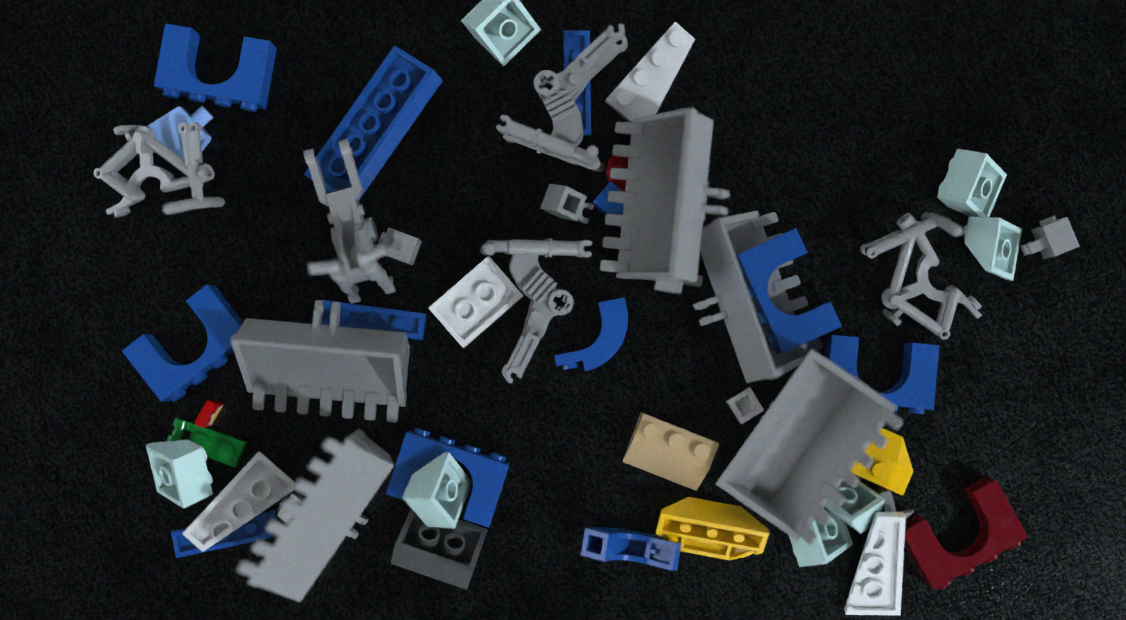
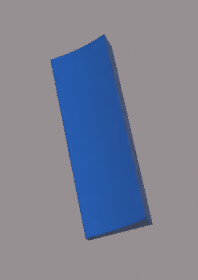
(378, 119)

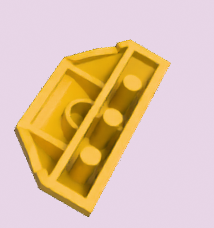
(890, 465)
(712, 529)

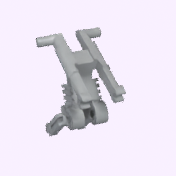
(561, 104)
(351, 232)
(537, 287)

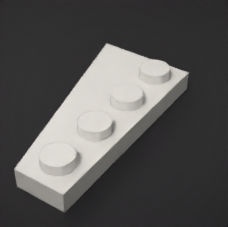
(651, 78)
(245, 497)
(880, 568)

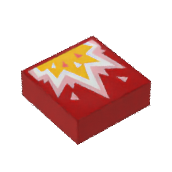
(208, 413)

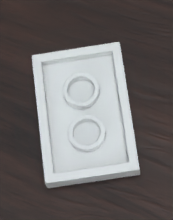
(476, 302)

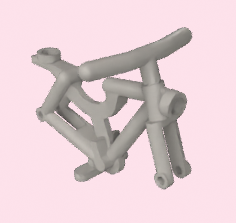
(143, 141)
(896, 295)

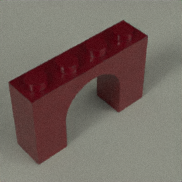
(997, 532)

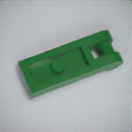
(217, 445)

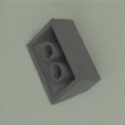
(439, 552)

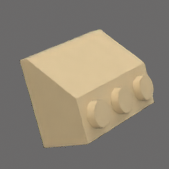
(670, 451)

